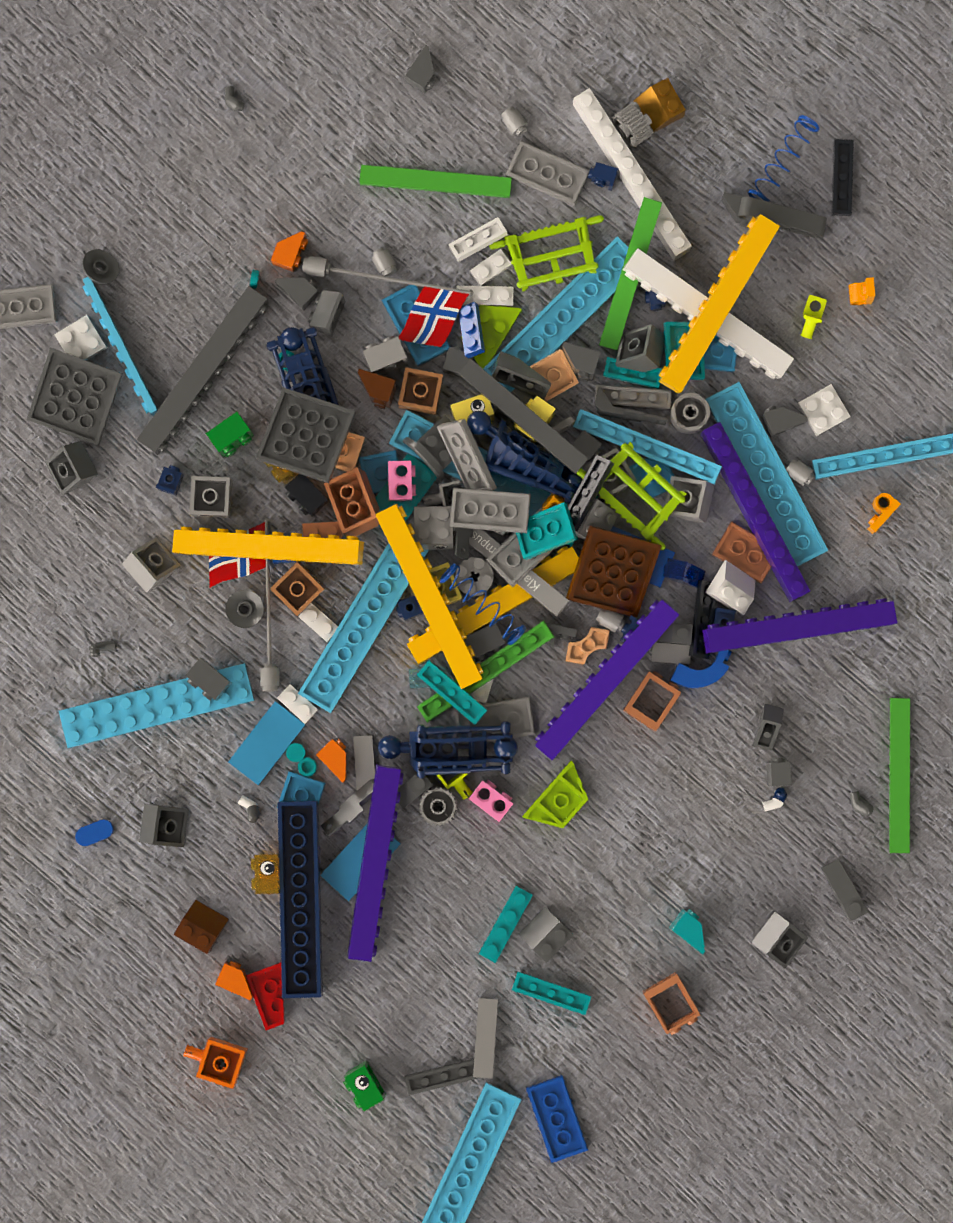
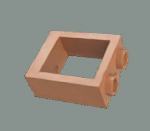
(671, 687)
(662, 985)

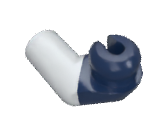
(777, 800)

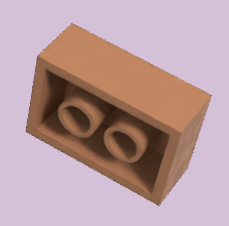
(353, 502)

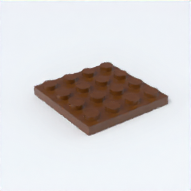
(613, 571)

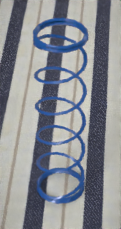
(802, 122)
(520, 630)

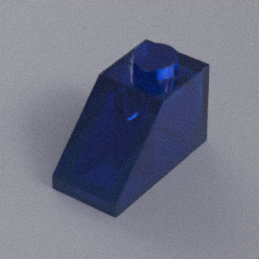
(683, 572)

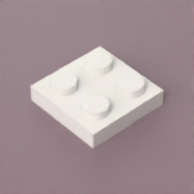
(81, 339)
(824, 410)

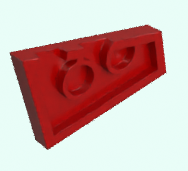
(267, 993)

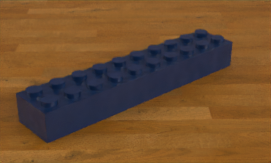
(300, 899)

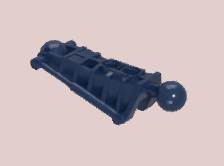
(292, 340)
(523, 460)
(504, 748)

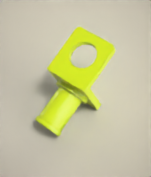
(811, 317)
(458, 783)

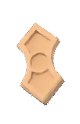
(595, 640)

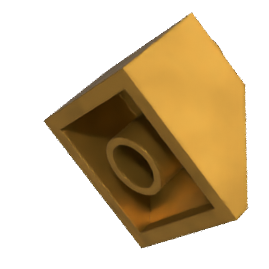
(661, 104)

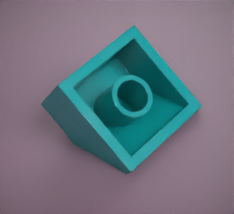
(689, 929)

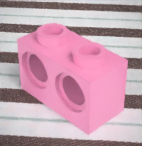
(395, 480)
(488, 804)

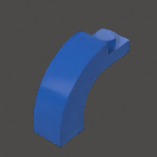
(695, 679)

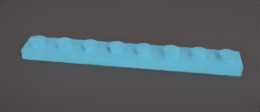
(116, 339)
(648, 446)
(883, 456)

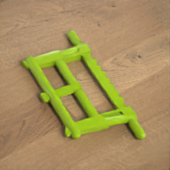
(580, 224)
(653, 473)

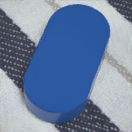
(94, 832)

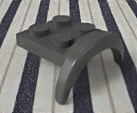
(432, 449)

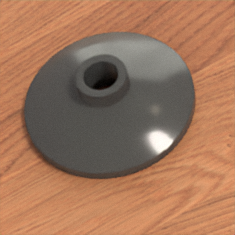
(103, 261)
(237, 602)

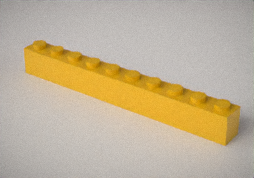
(719, 303)
(268, 546)
(551, 571)
(429, 596)

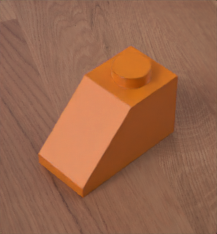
(335, 758)
(234, 980)

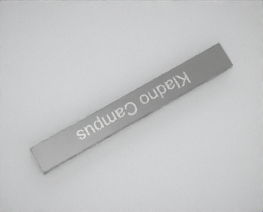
(530, 583)

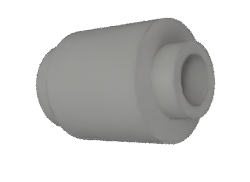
(514, 121)
(384, 262)
(800, 472)
(610, 620)

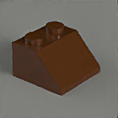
(379, 388)
(201, 927)

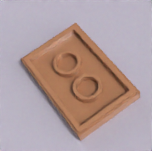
(742, 551)

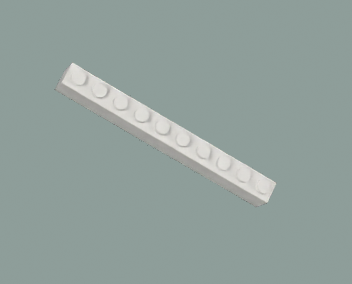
(629, 171)
(688, 299)

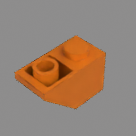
(288, 251)

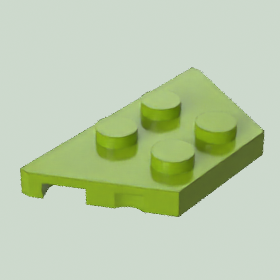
(495, 326)
(559, 800)

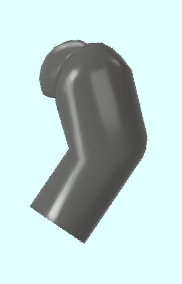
(231, 101)
(102, 646)
(859, 806)

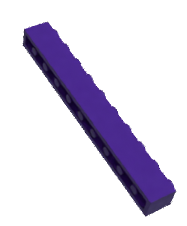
(755, 512)
(800, 626)
(607, 679)
(374, 861)

